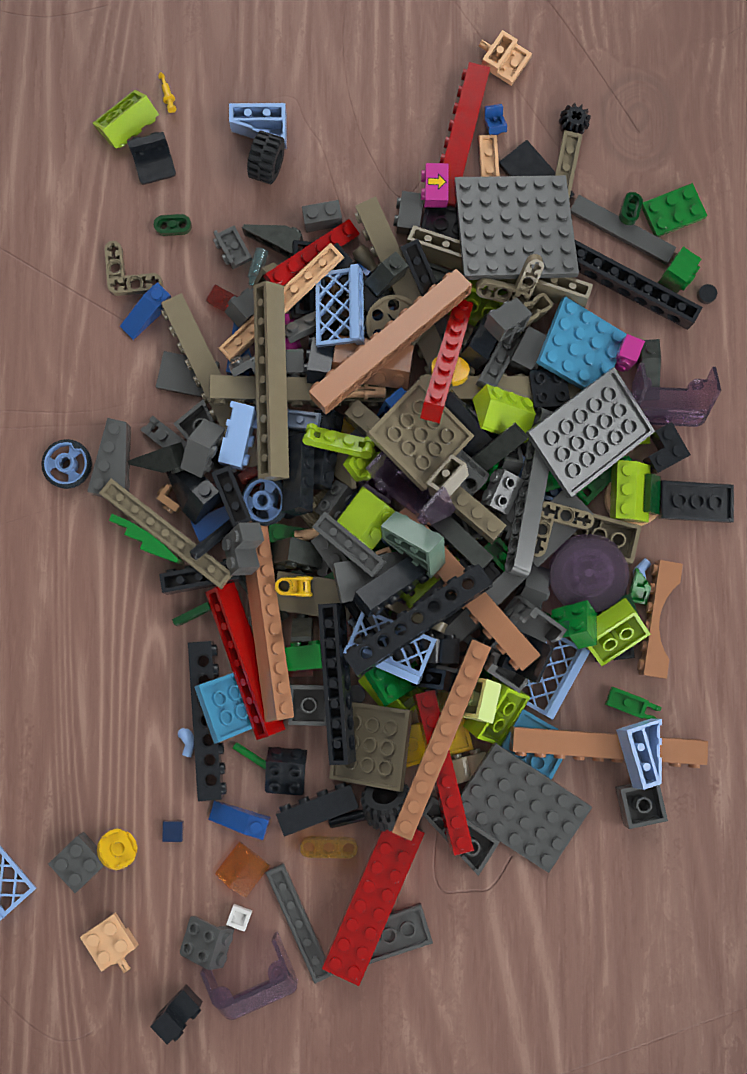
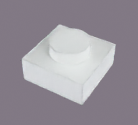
(239, 917)

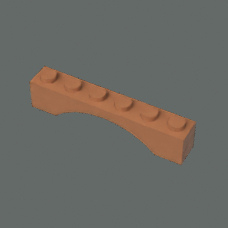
(654, 659)

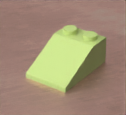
(482, 701)

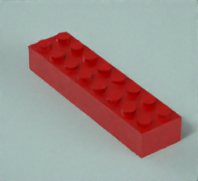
(371, 905)

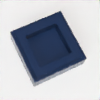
(172, 831)

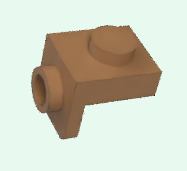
(169, 505)

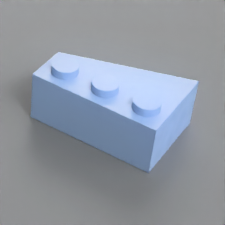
(251, 118)
(238, 436)
(642, 752)

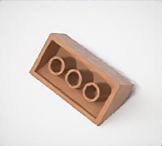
(393, 374)

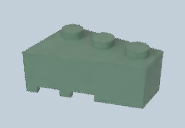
(416, 541)

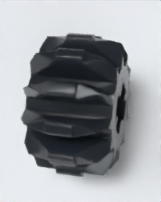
(574, 119)

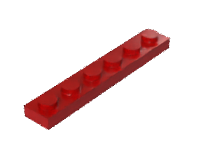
(292, 266)

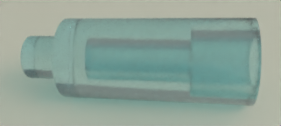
(258, 262)

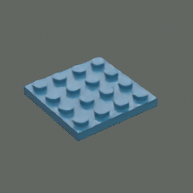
(579, 345)

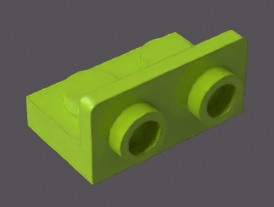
(357, 466)

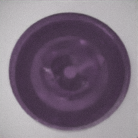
(589, 570)

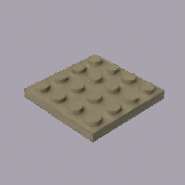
(416, 443)
(380, 747)

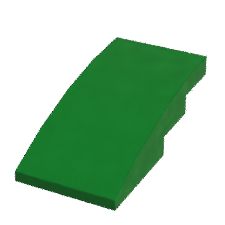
(149, 542)

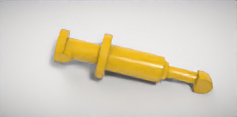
(168, 97)

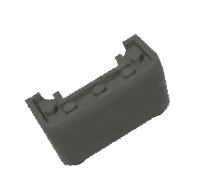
(527, 620)

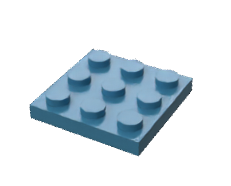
(223, 708)
(547, 765)

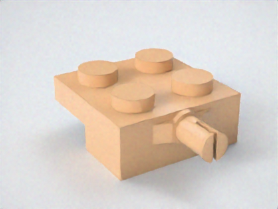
(505, 57)
(110, 943)

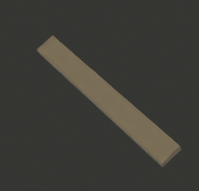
(164, 532)

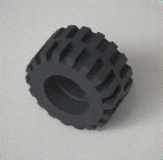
(265, 157)
(382, 806)

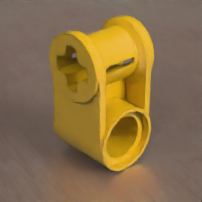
(296, 586)

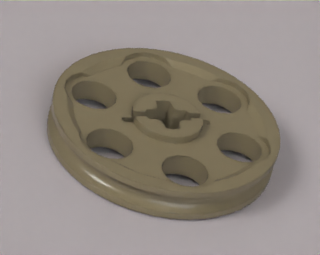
(382, 305)

